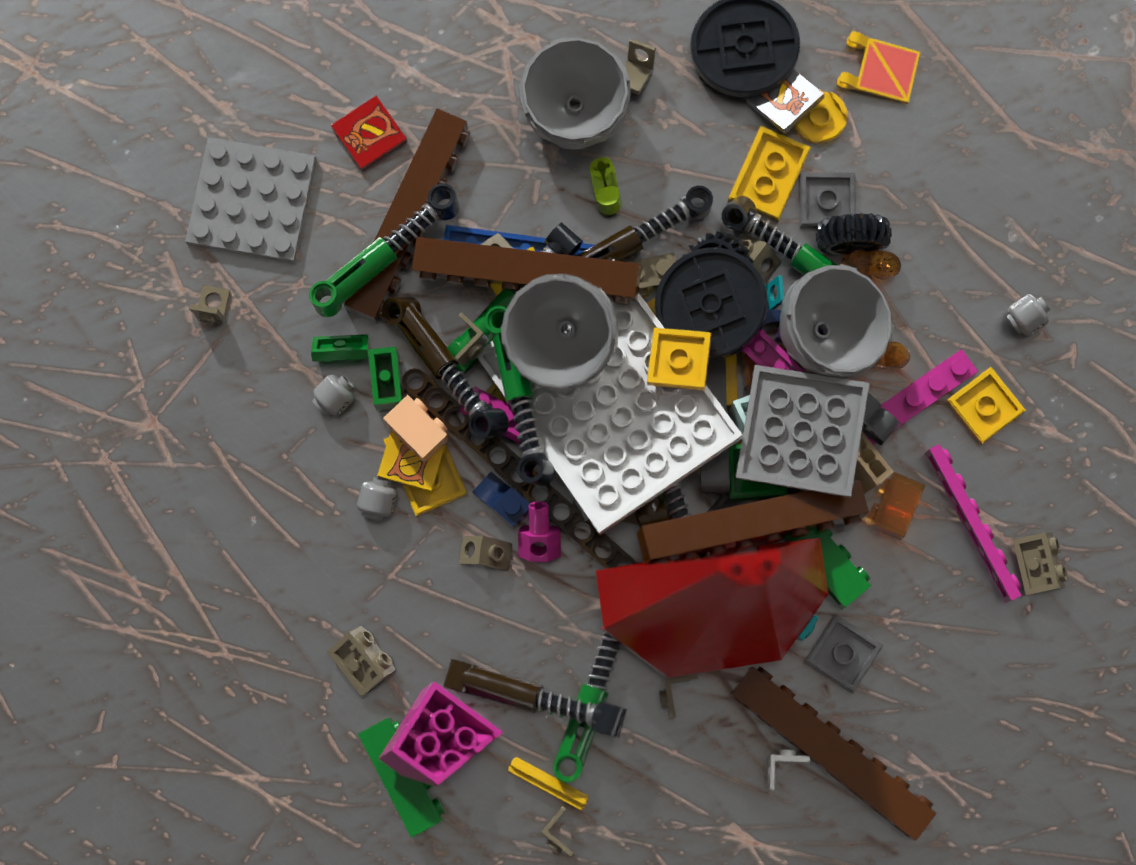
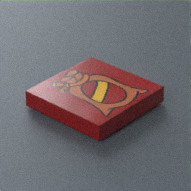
(369, 133)

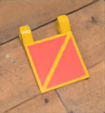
(884, 70)

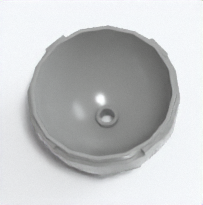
(580, 73)
(848, 312)
(536, 337)

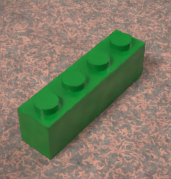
(843, 578)
(408, 795)

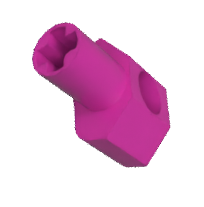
(539, 531)

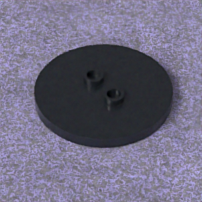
(745, 46)
(714, 294)

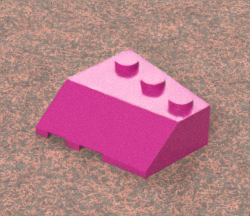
(437, 737)

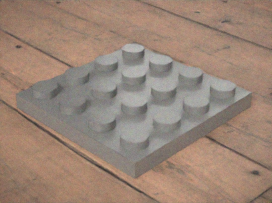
(251, 199)
(802, 431)

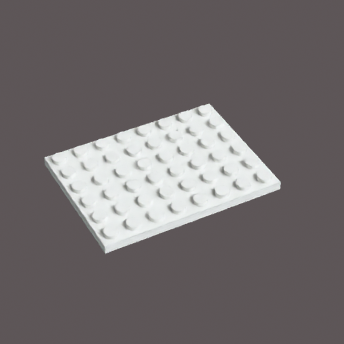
(617, 435)

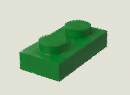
(340, 347)

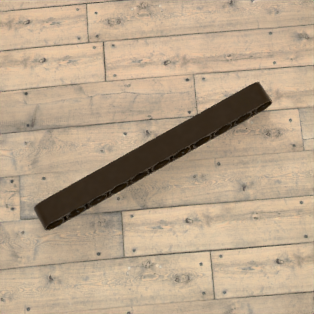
(505, 470)

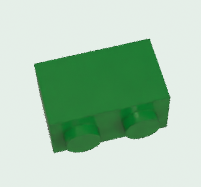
(385, 377)

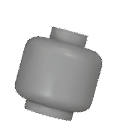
(1028, 314)
(333, 395)
(376, 499)

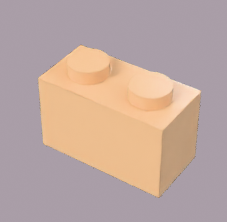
(416, 428)

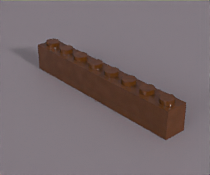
(428, 168)
(519, 267)
(749, 523)
(833, 753)

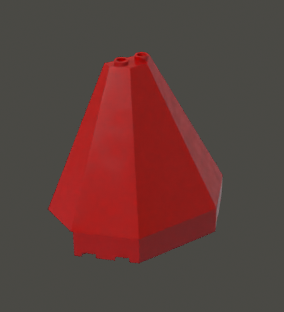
(714, 609)

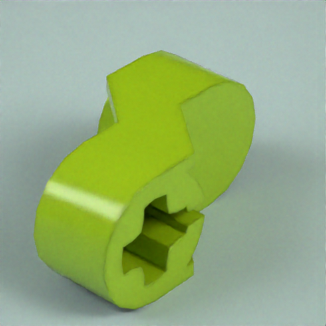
(607, 198)

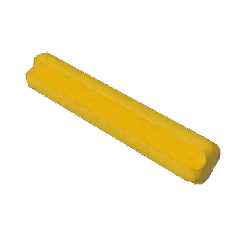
(548, 783)

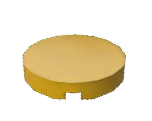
(824, 121)

